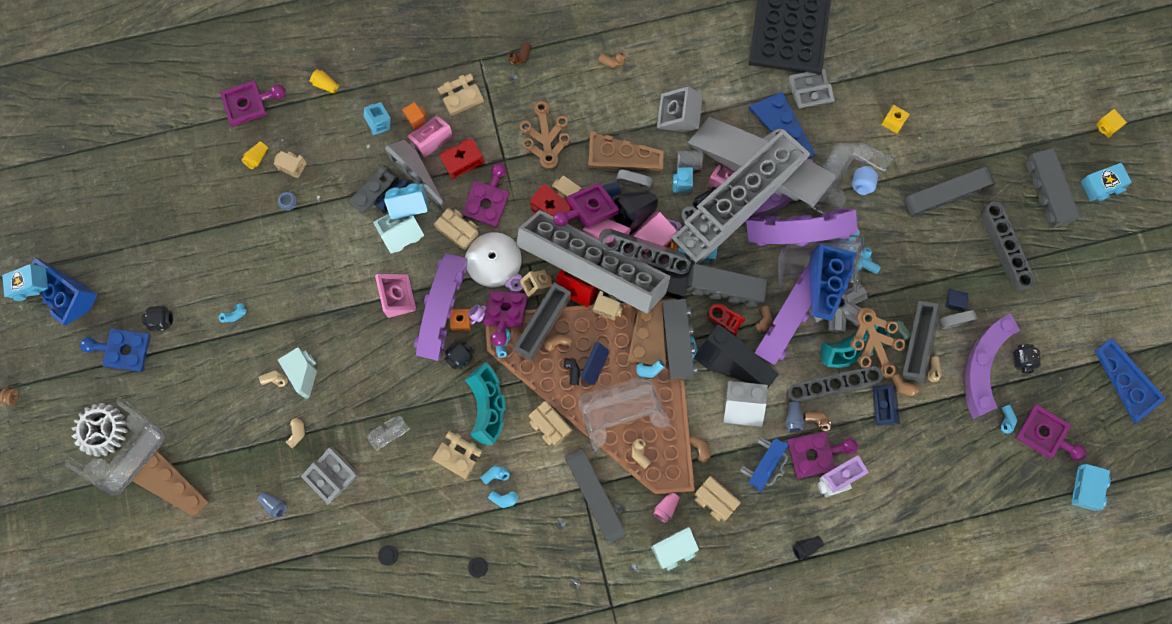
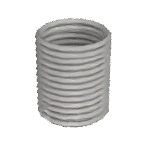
(690, 159)

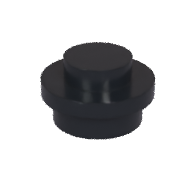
(388, 555)
(478, 567)

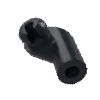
(574, 370)

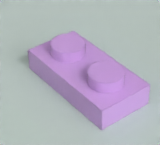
(845, 474)

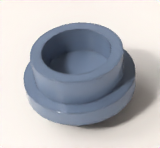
(287, 201)

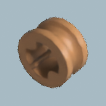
(9, 396)

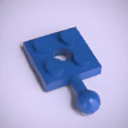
(113, 349)

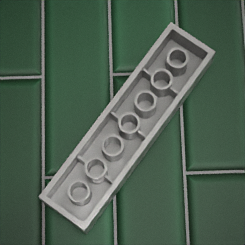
(589, 261)

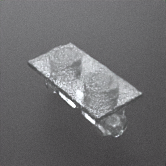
(395, 428)

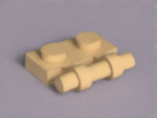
(463, 99)
(455, 461)

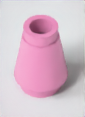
(666, 508)

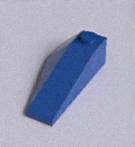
(829, 279)
(65, 295)

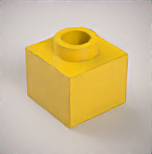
(895, 119)
(1111, 123)

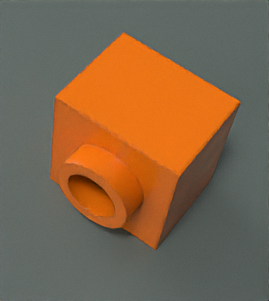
(414, 115)
(463, 325)

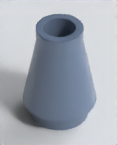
(794, 418)
(273, 505)

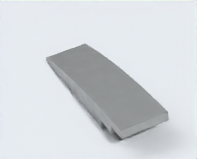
(735, 147)
(739, 196)

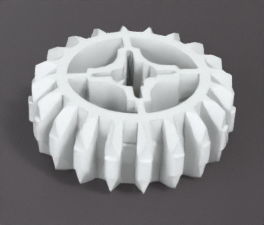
(87, 441)

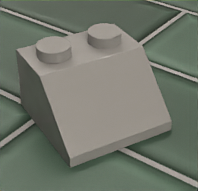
(680, 110)
(745, 404)

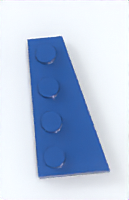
(777, 114)
(1129, 381)

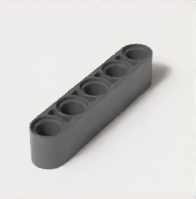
(949, 191)
(1007, 256)
(651, 257)
(843, 384)
(595, 496)

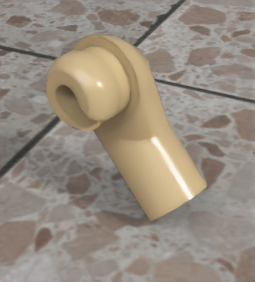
(934, 372)
(275, 377)
(297, 432)
(638, 453)

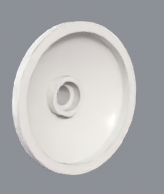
(494, 271)

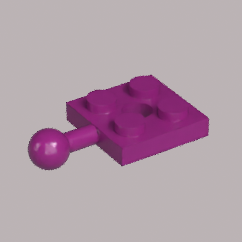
(254, 107)
(481, 192)
(588, 215)
(512, 318)
(1056, 431)
(820, 444)

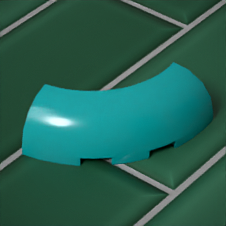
(842, 354)
(489, 404)

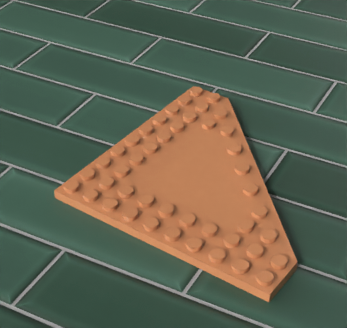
(666, 449)

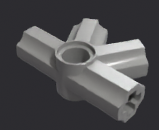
(846, 312)

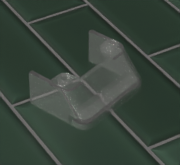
(838, 162)
(795, 258)
(123, 468)

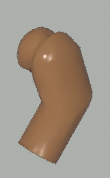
(555, 339)
(903, 387)
(819, 418)

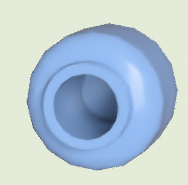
(865, 180)

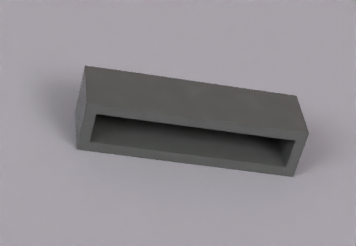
(1052, 188)
(726, 285)
(542, 322)
(678, 339)
(921, 342)

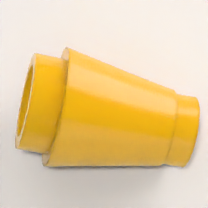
(323, 81)
(254, 156)

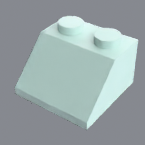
(398, 232)
(300, 370)
(675, 548)

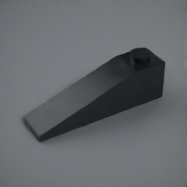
(731, 357)

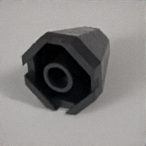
(634, 208)

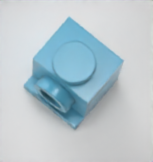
(377, 118)
(683, 180)

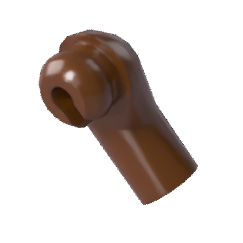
(520, 57)

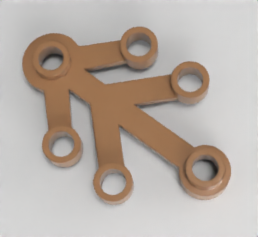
(545, 137)
(874, 340)

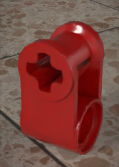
(727, 318)

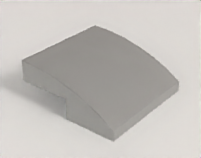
(811, 89)
(330, 475)

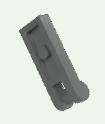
(373, 190)

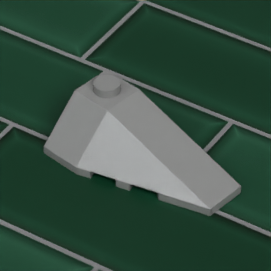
(407, 159)

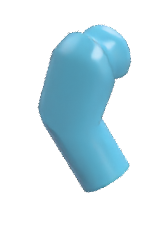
(650, 372)

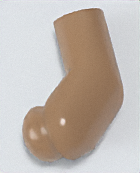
(615, 61)
(766, 321)
(703, 448)

